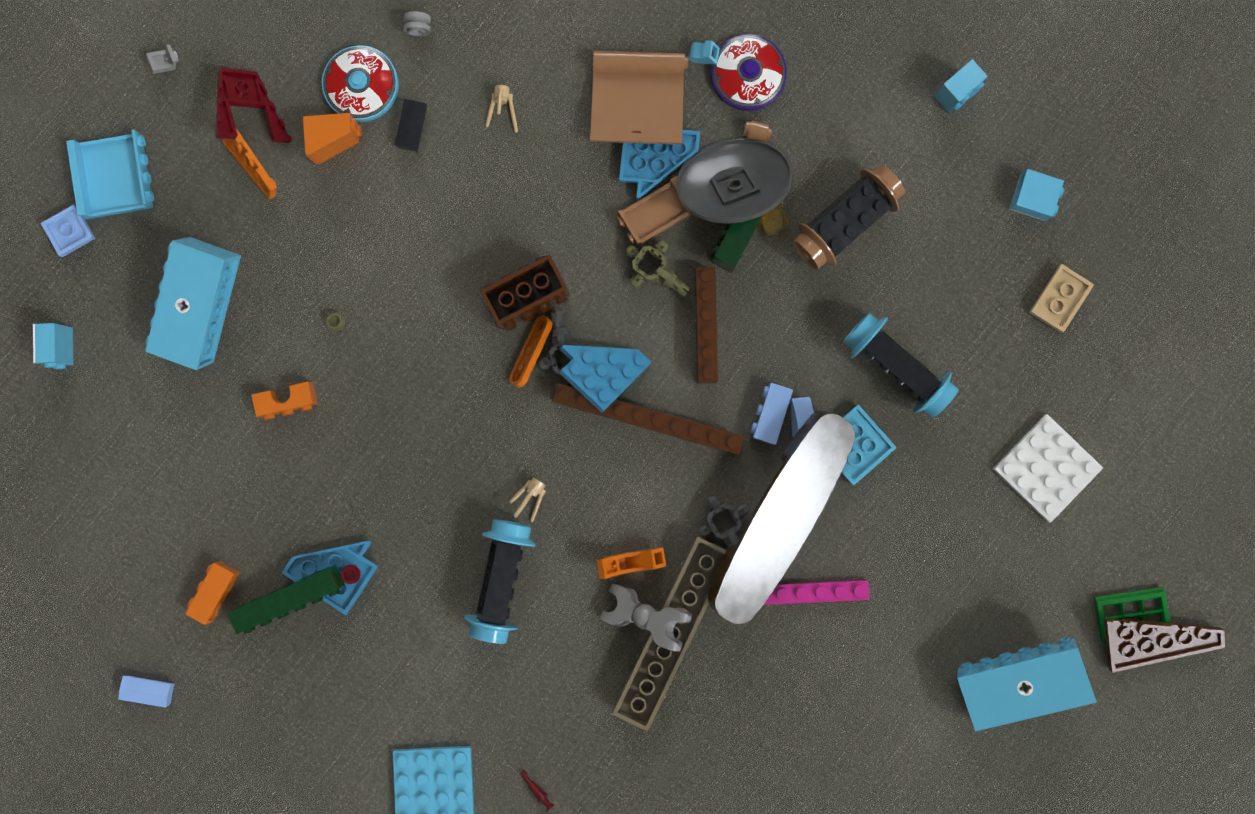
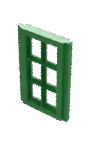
(1128, 597)

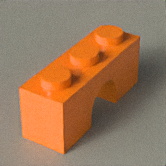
(301, 397)

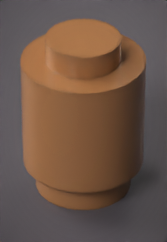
(757, 131)

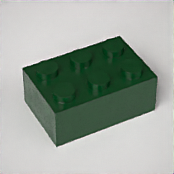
(733, 243)

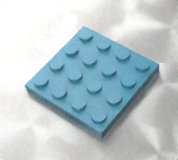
(433, 780)

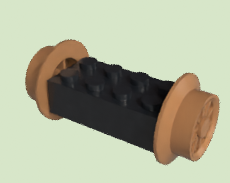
(848, 216)

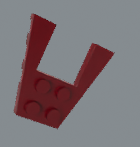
(245, 90)

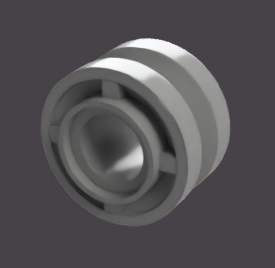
(417, 23)

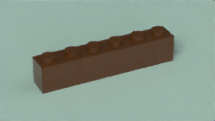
(706, 325)

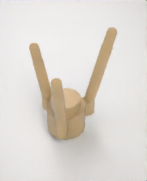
(501, 96)
(534, 488)

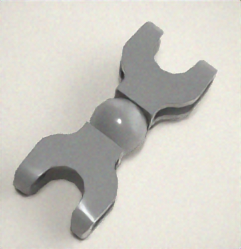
(646, 617)

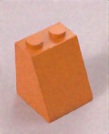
(329, 135)

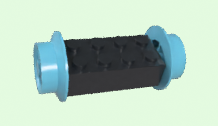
(908, 371)
(497, 584)

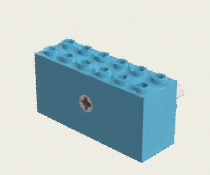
(192, 302)
(1052, 679)

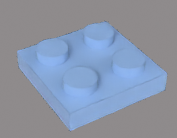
(67, 231)

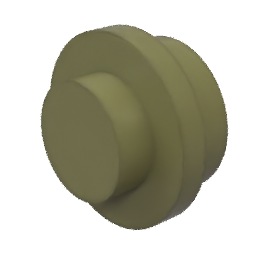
(335, 321)

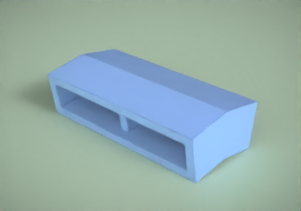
(146, 691)

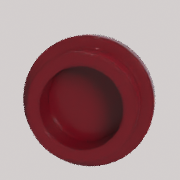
(350, 574)

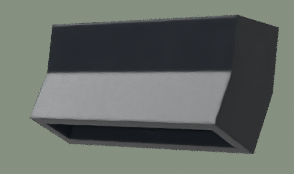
(410, 125)

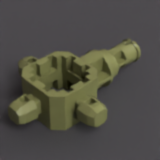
(663, 275)

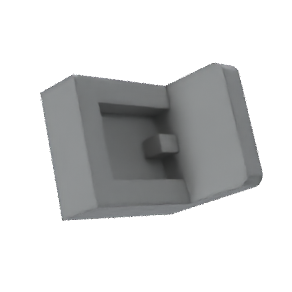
(162, 60)

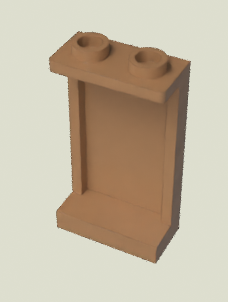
(653, 214)

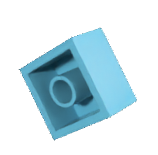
(961, 86)

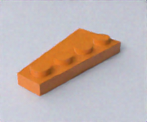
(249, 162)

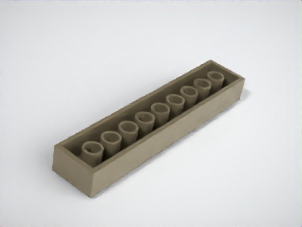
(656, 665)

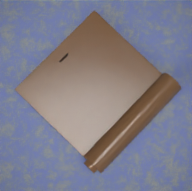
(637, 97)

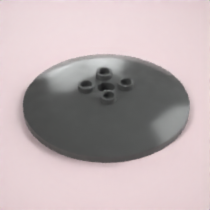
(753, 165)

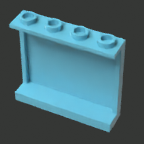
(110, 175)

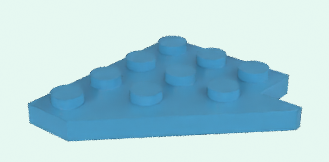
(654, 162)
(602, 372)
(309, 563)

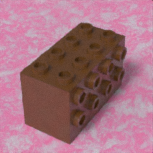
(525, 293)

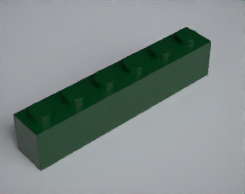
(285, 599)

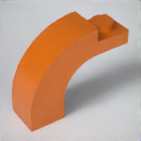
(631, 562)

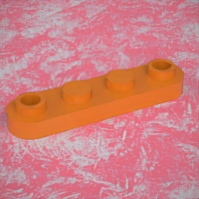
(530, 351)

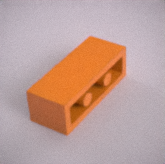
(212, 592)

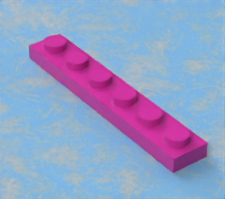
(819, 592)

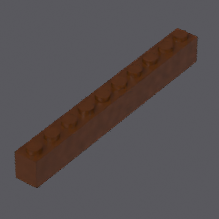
(653, 421)

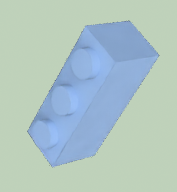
(771, 413)

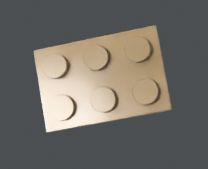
(1061, 298)

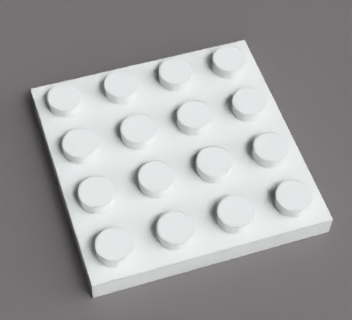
(1047, 468)

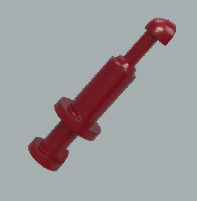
(537, 791)

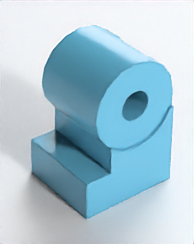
(702, 52)

